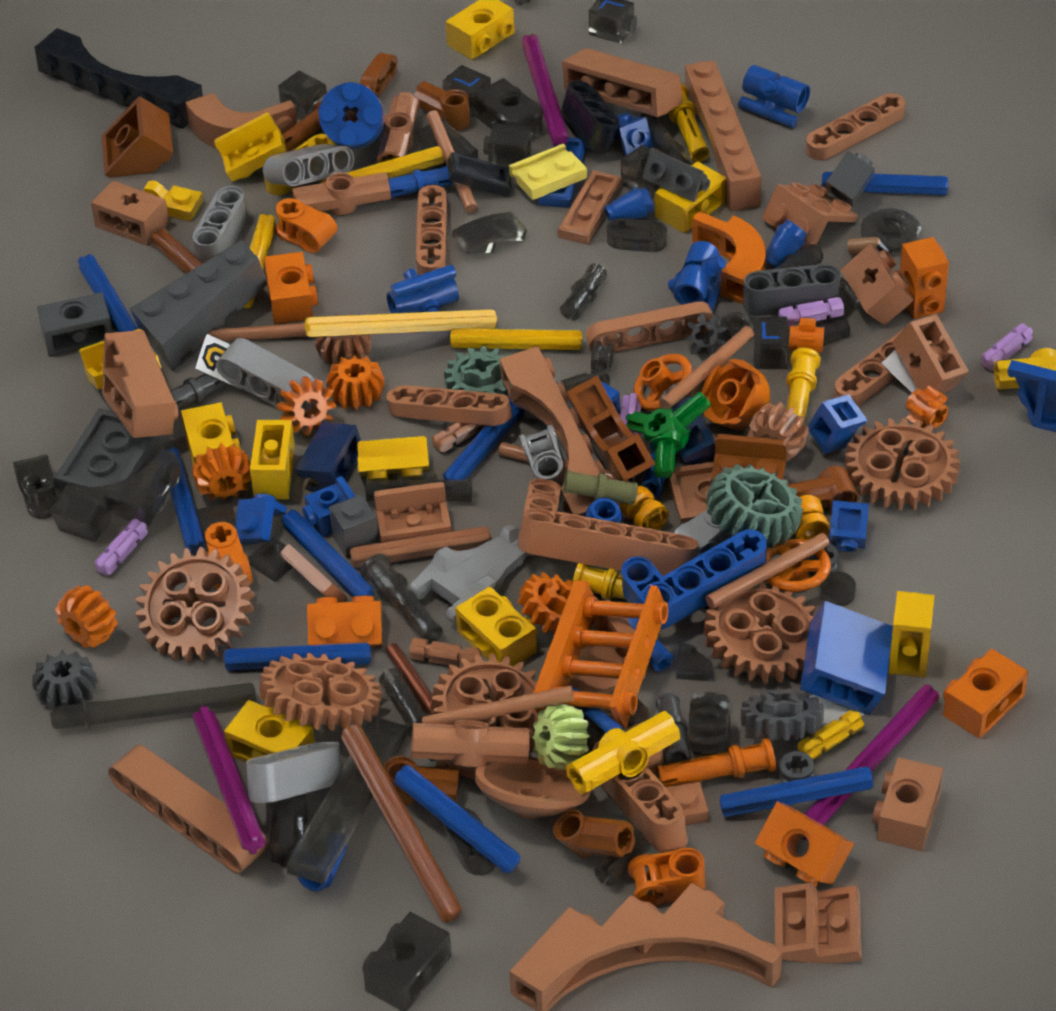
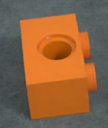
(927, 273)
(289, 287)
(984, 693)
(826, 848)

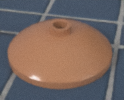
(529, 788)

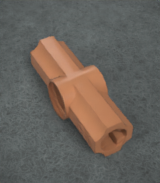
(399, 127)
(344, 193)
(470, 743)

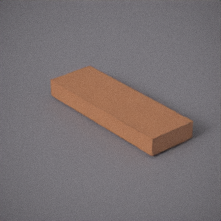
(588, 207)

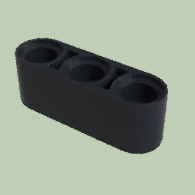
(589, 116)

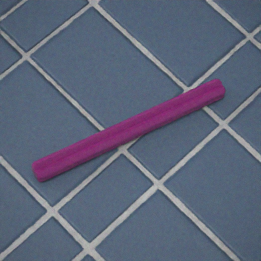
(545, 90)
(879, 747)
(228, 780)

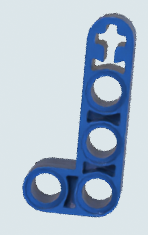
(735, 555)

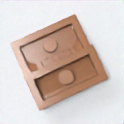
(818, 924)

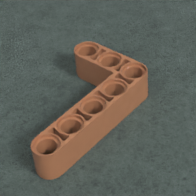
(594, 540)

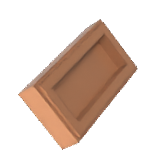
(312, 574)

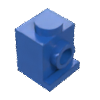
(836, 423)
(318, 504)

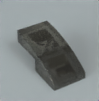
(484, 233)

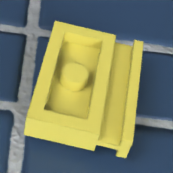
(548, 171)

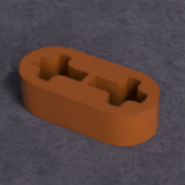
(380, 73)

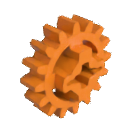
(545, 600)

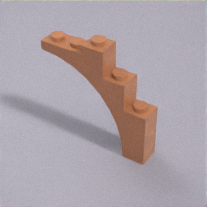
(636, 934)

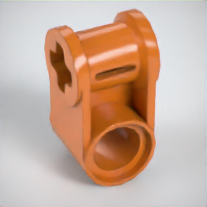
(306, 227)
(225, 539)
(667, 875)

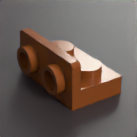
(749, 450)

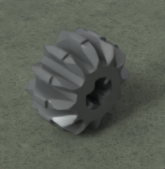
(64, 680)

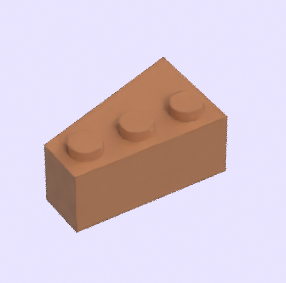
(136, 385)

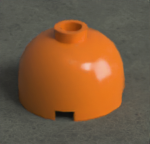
(735, 394)

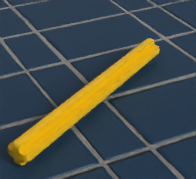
(399, 322)

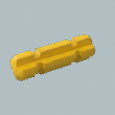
(831, 734)

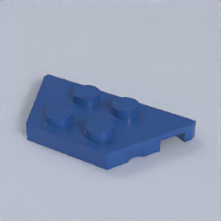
(1036, 393)

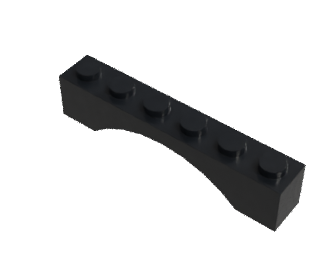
(68, 60)

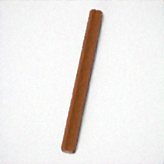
(401, 823)

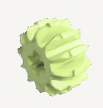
(560, 736)

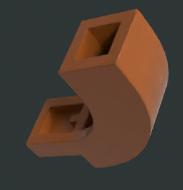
(612, 440)

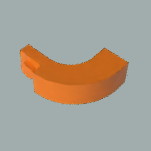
(736, 242)

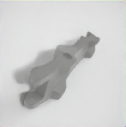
(467, 572)

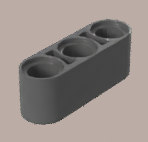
(779, 288)

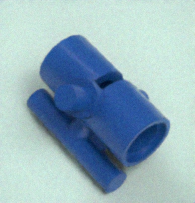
(773, 95)
(699, 276)
(423, 291)

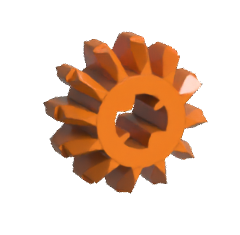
(355, 382)
(312, 393)
(222, 472)
(86, 616)

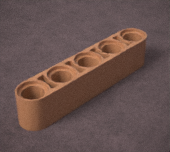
(182, 806)

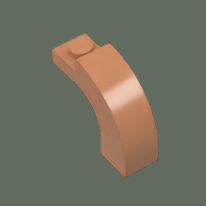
(211, 119)

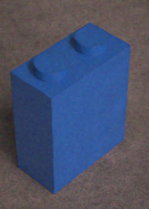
(847, 658)

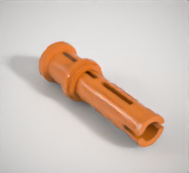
(734, 762)

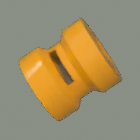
(646, 511)
(813, 520)

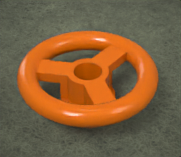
(659, 378)
(797, 576)

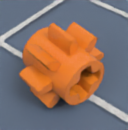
(806, 335)
(927, 407)

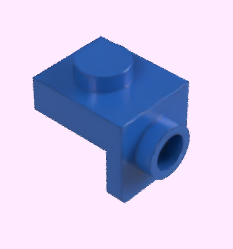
(633, 132)
(256, 517)
(848, 525)

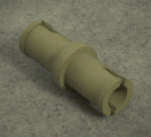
(600, 487)

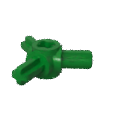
(667, 430)

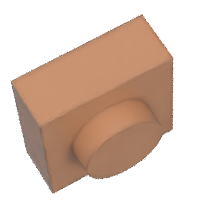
(692, 801)

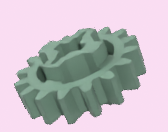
(476, 372)

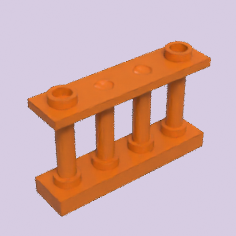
(574, 635)

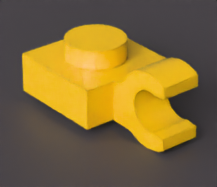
(180, 201)

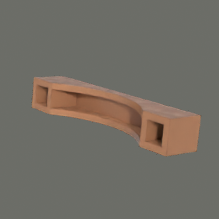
(725, 134)
(533, 388)

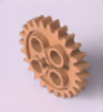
(925, 472)
(194, 604)
(760, 633)
(467, 688)
(320, 691)

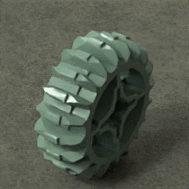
(756, 501)

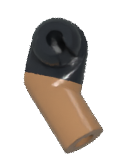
(856, 245)

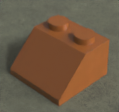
(137, 140)

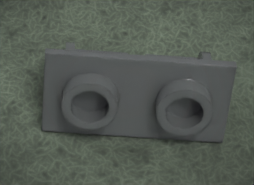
(675, 175)

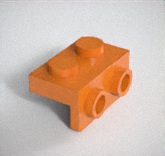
(345, 621)

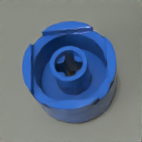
(333, 115)

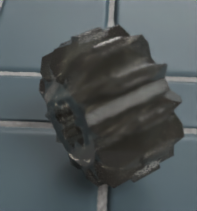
(709, 724)

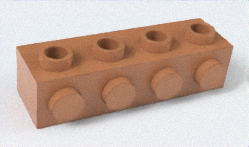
(625, 81)

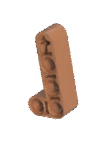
(650, 805)

